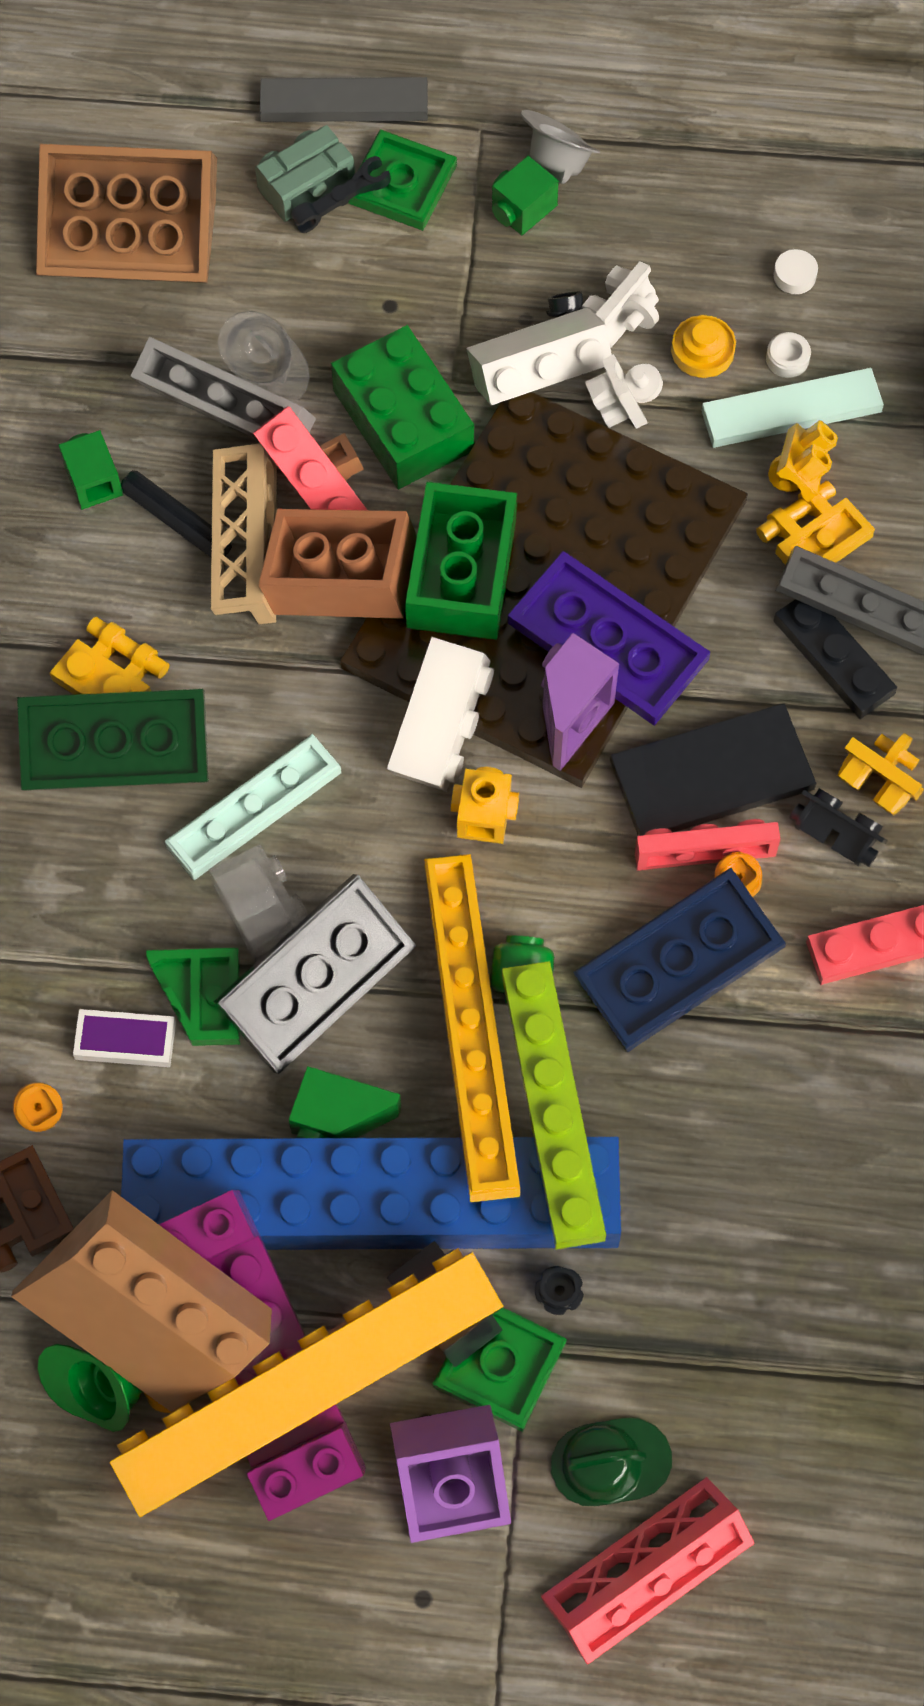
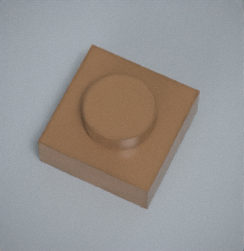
(342, 456)

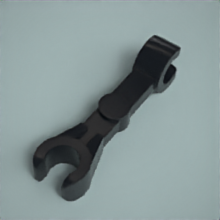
(309, 214)

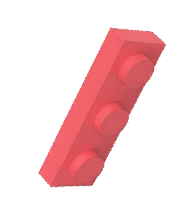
(305, 464)
(705, 844)
(868, 945)

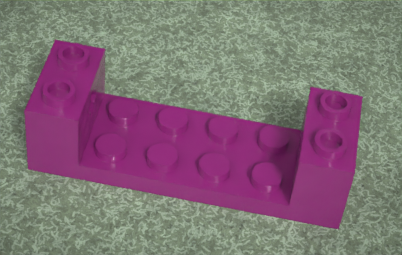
(318, 1452)

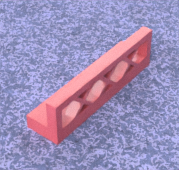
(655, 1573)

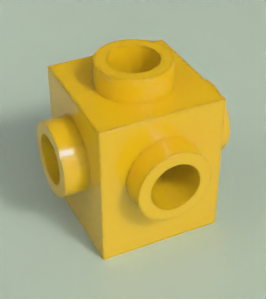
(484, 804)

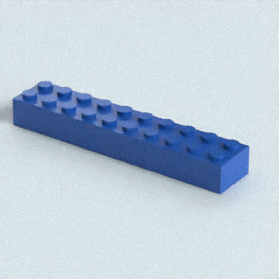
(358, 1191)

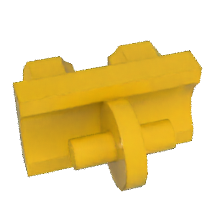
(803, 459)
(898, 785)

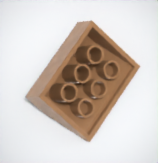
(125, 213)
(147, 1305)

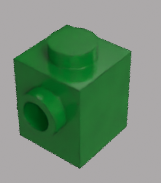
(524, 195)

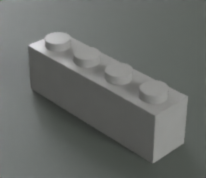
(210, 389)

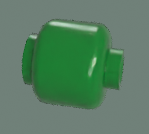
(517, 952)

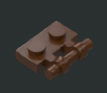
(33, 1206)

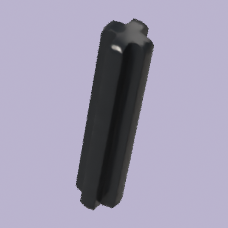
(170, 511)

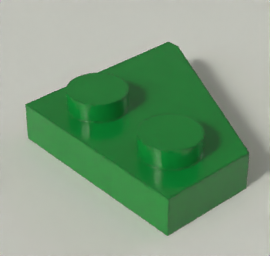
(192, 983)

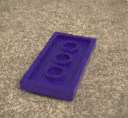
(651, 653)

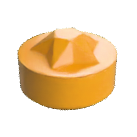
(746, 869)
(37, 1107)

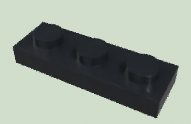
(836, 656)

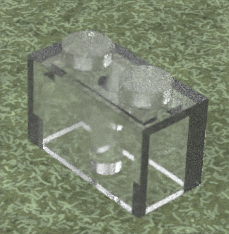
(257, 899)

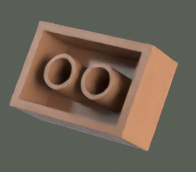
(339, 563)

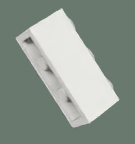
(539, 355)
(441, 714)

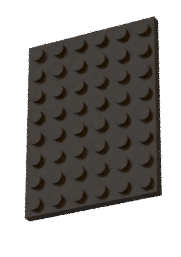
(582, 492)

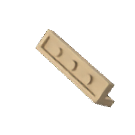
(259, 518)

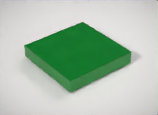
(416, 182)
(506, 1370)

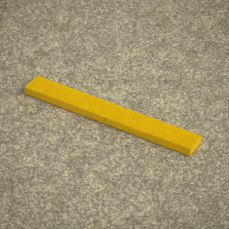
(471, 1030)

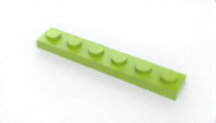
(553, 1106)

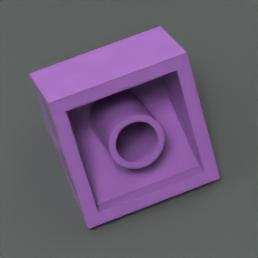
(576, 694)
(451, 1473)

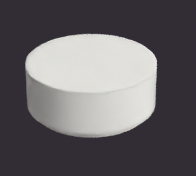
(795, 271)
(788, 354)

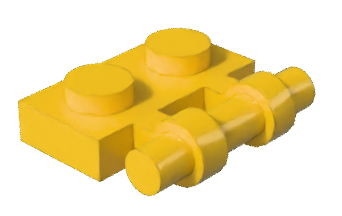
(830, 535)
(91, 672)

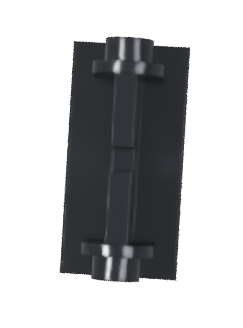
(855, 835)

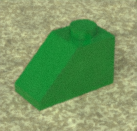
(340, 1107)

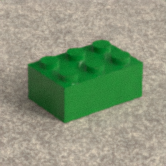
(402, 407)
(461, 560)

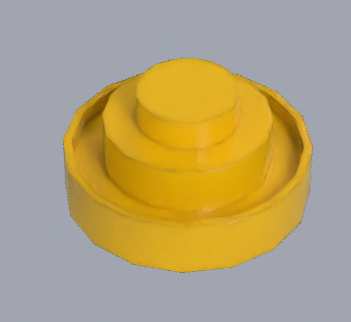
(703, 346)

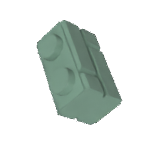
(304, 170)

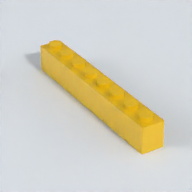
(305, 1383)

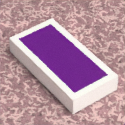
(124, 1038)

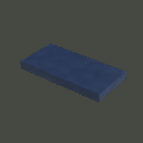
(679, 959)

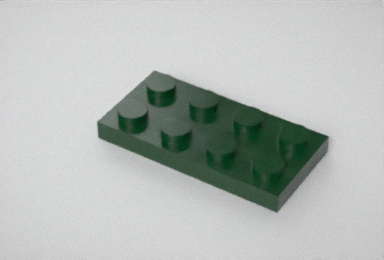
(112, 739)

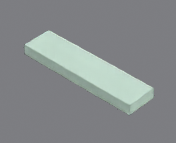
(780, 408)
(253, 807)

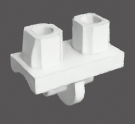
(629, 304)
(618, 393)

